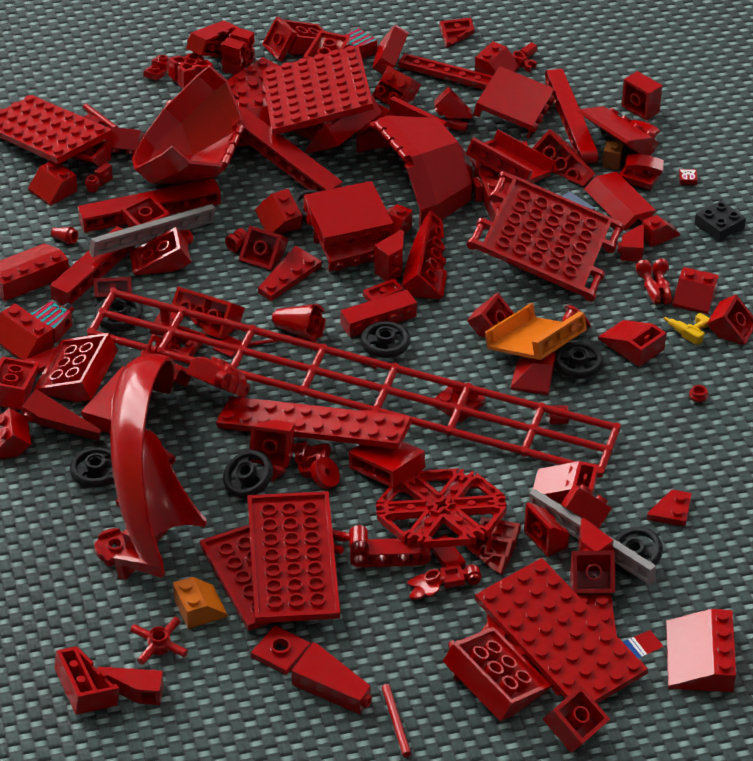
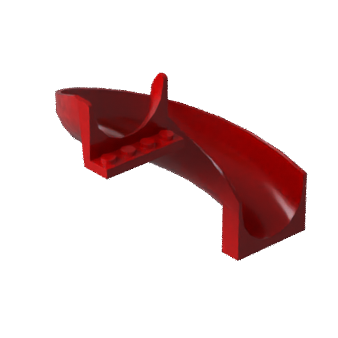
(143, 477)

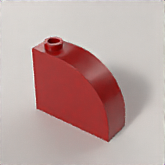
(387, 464)

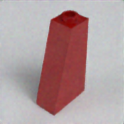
(331, 680)

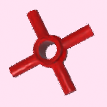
(159, 640)

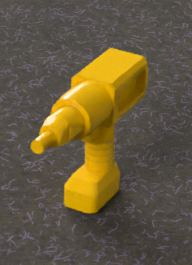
(691, 332)

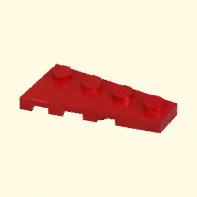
(289, 272)

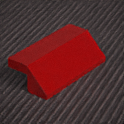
(619, 199)

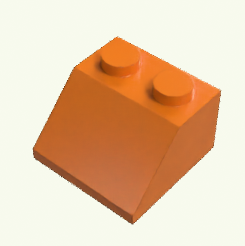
(197, 602)

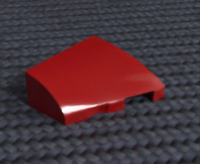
(307, 454)

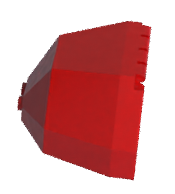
(192, 133)
(433, 160)

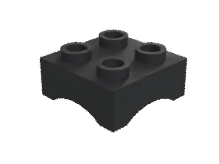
(720, 220)

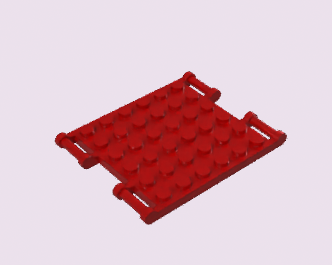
(546, 235)

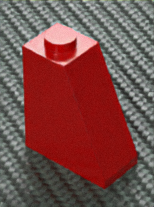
(389, 49)

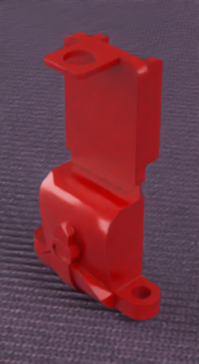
(213, 371)

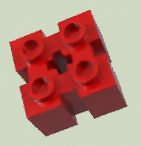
(237, 51)
(186, 68)

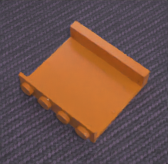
(533, 336)

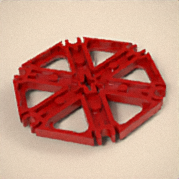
(432, 513)

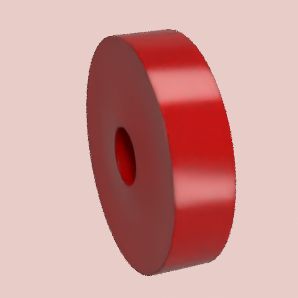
(325, 472)

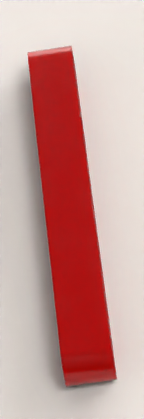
(572, 120)

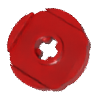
(104, 548)

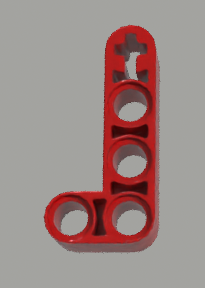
(384, 552)

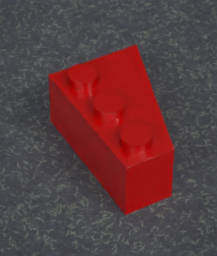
(209, 39)
(83, 683)

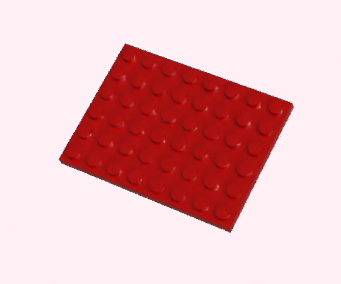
(316, 90)

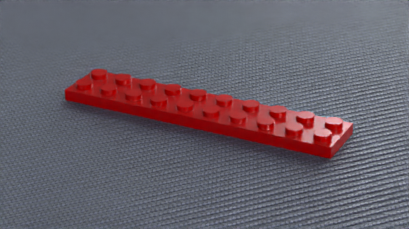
(318, 421)

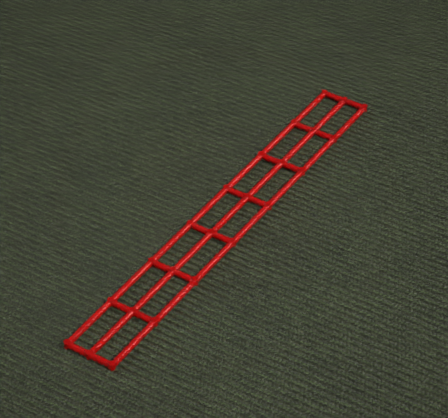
(384, 389)

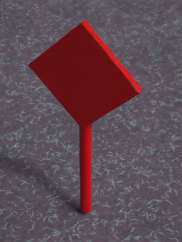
(231, 340)

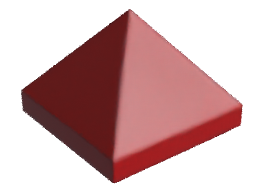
(278, 471)

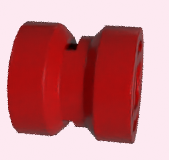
(235, 240)

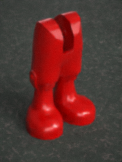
(659, 288)

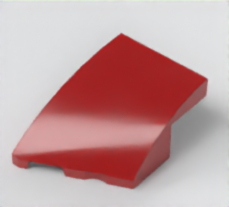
(499, 546)

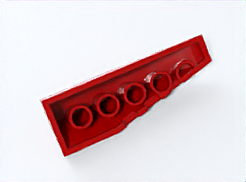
(424, 268)

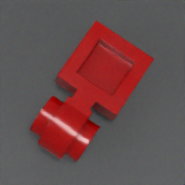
(102, 176)
(455, 576)

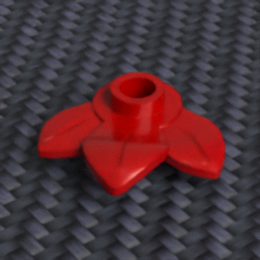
(426, 584)

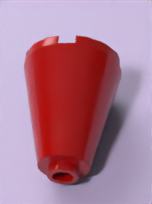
(302, 321)

